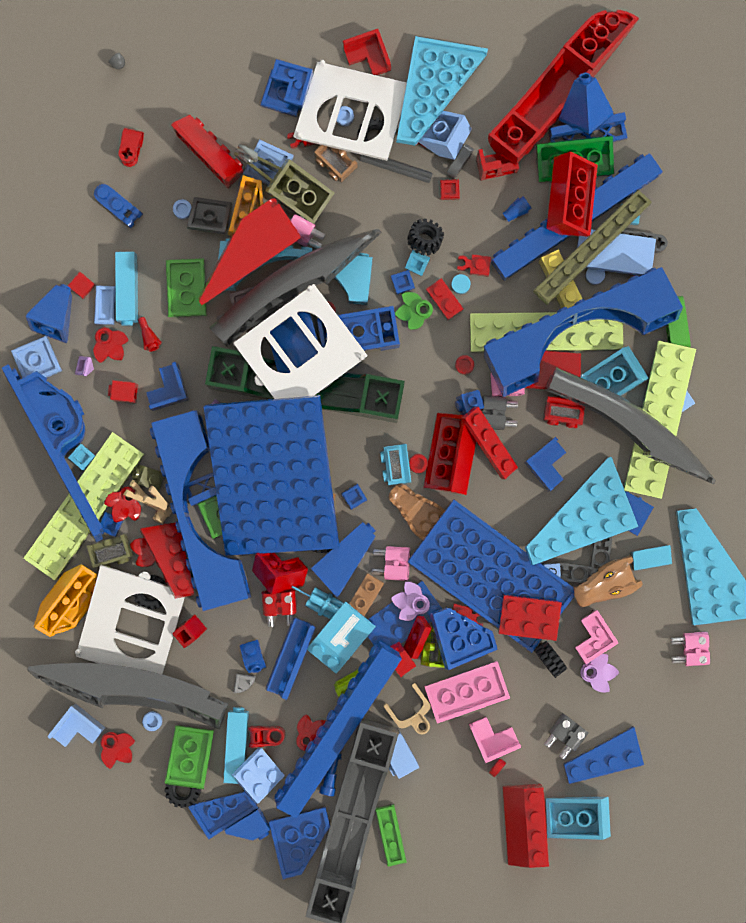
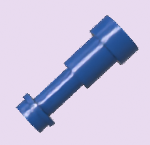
(330, 779)

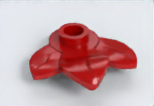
(111, 347)
(121, 507)
(145, 557)
(307, 729)
(118, 751)

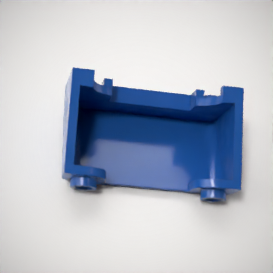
(293, 342)

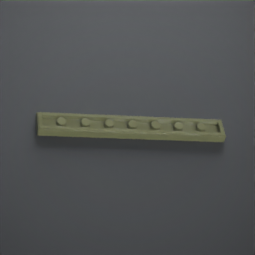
(592, 247)

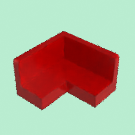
(368, 47)
(494, 165)
(277, 574)

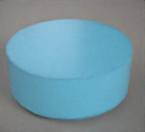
(460, 284)

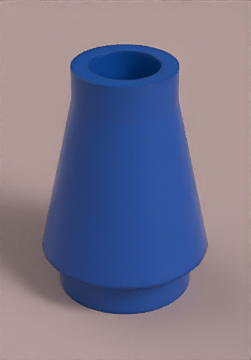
(517, 208)

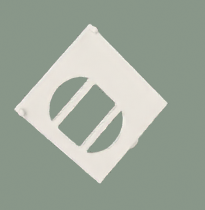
(343, 83)
(329, 364)
(108, 598)

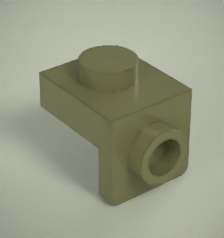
(146, 477)

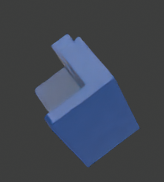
(296, 77)
(173, 390)
(542, 461)

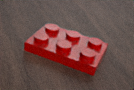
(529, 617)

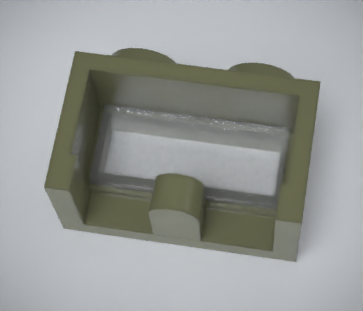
(110, 551)

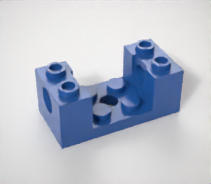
(378, 327)

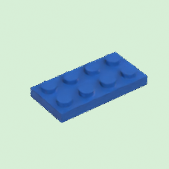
(390, 628)

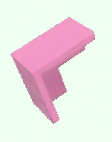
(600, 640)
(491, 744)

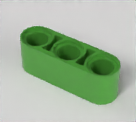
(678, 330)

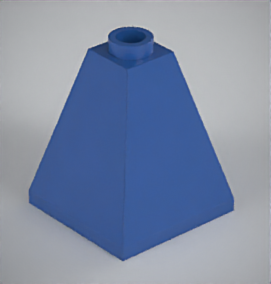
(586, 105)
(52, 314)

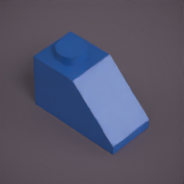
(251, 826)

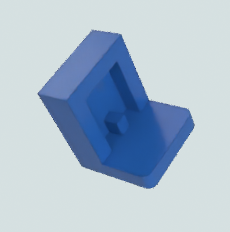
(467, 401)
(252, 656)

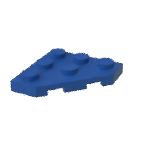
(460, 638)
(298, 839)

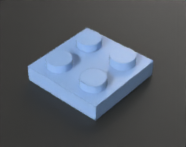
(258, 775)

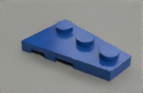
(222, 812)

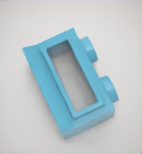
(397, 464)

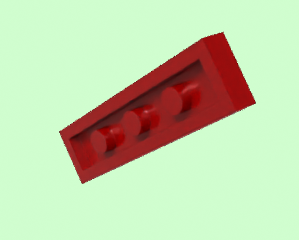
(489, 442)

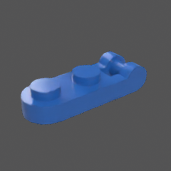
(116, 204)

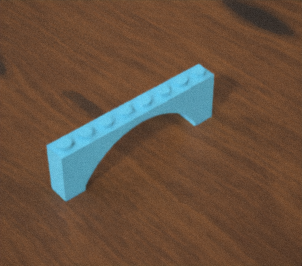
(353, 278)

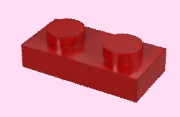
(444, 299)
(417, 637)

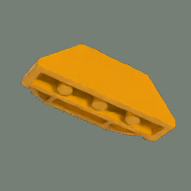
(66, 601)

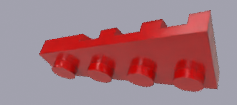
(167, 550)

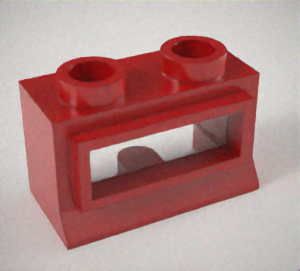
(563, 411)

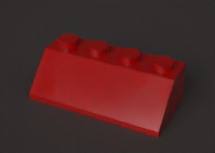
(207, 150)
(572, 195)
(450, 455)
(525, 825)

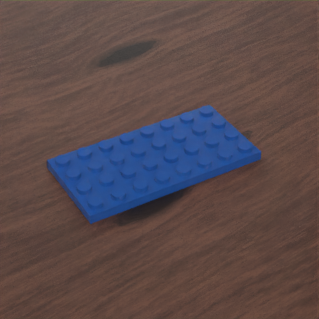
(483, 565)

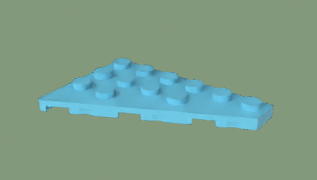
(434, 78)
(589, 516)
(712, 579)

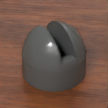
(117, 61)

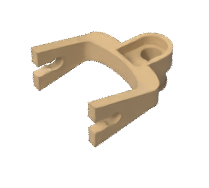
(157, 503)
(417, 718)

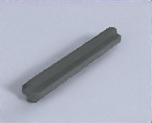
(399, 167)

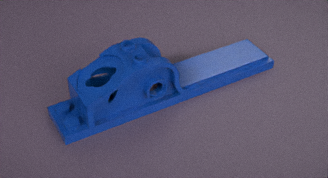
(47, 415)

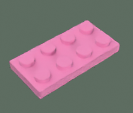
(467, 692)

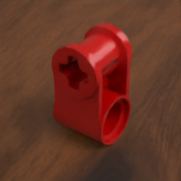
(130, 144)
(261, 736)

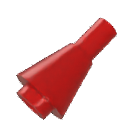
(150, 340)

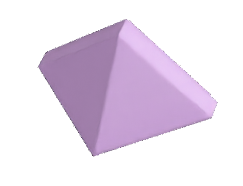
(84, 366)

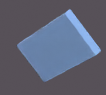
(625, 255)

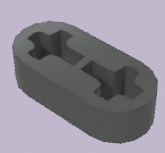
(460, 161)

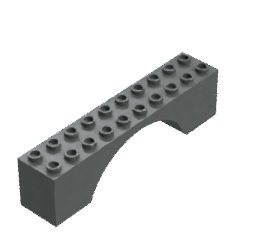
(351, 822)

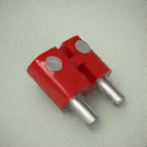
(279, 603)

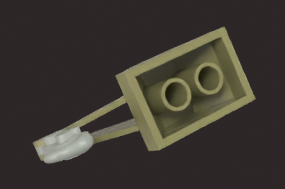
(291, 185)

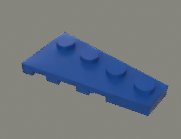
(610, 757)

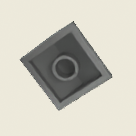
(209, 215)

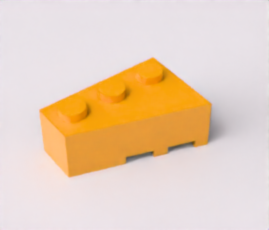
(247, 200)

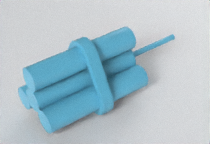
(322, 602)

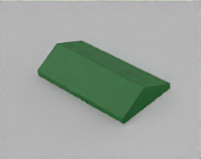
(596, 149)

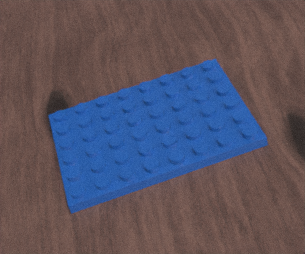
(272, 475)

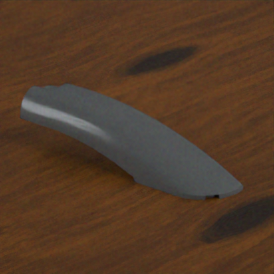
(312, 268)
(637, 424)
(131, 686)

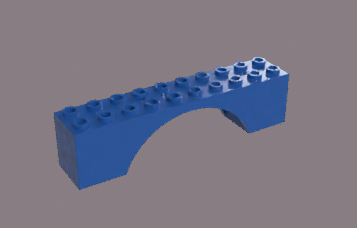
(640, 303)
(181, 446)

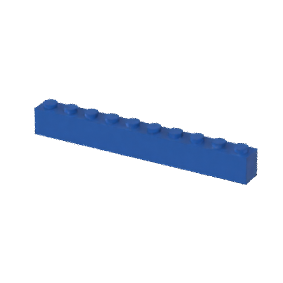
(606, 197)
(337, 729)

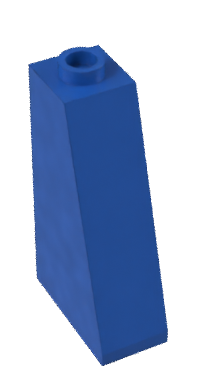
(340, 563)

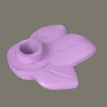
(407, 601)
(601, 673)

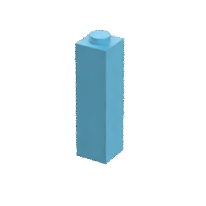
(126, 288)
(235, 742)

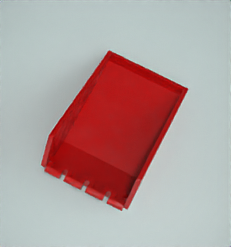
(252, 243)

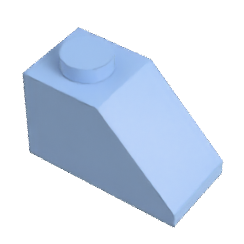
(403, 760)

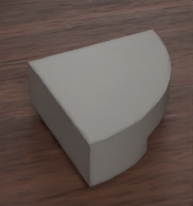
(243, 682)

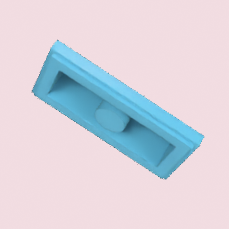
(651, 557)

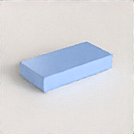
(105, 305)

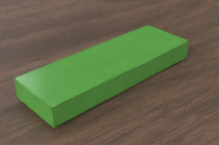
(390, 835)

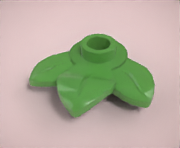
(411, 310)

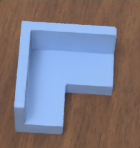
(76, 721)

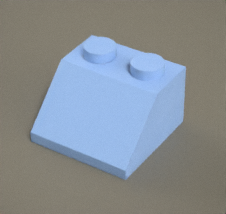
(447, 134)

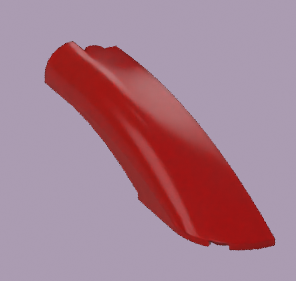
(545, 99)

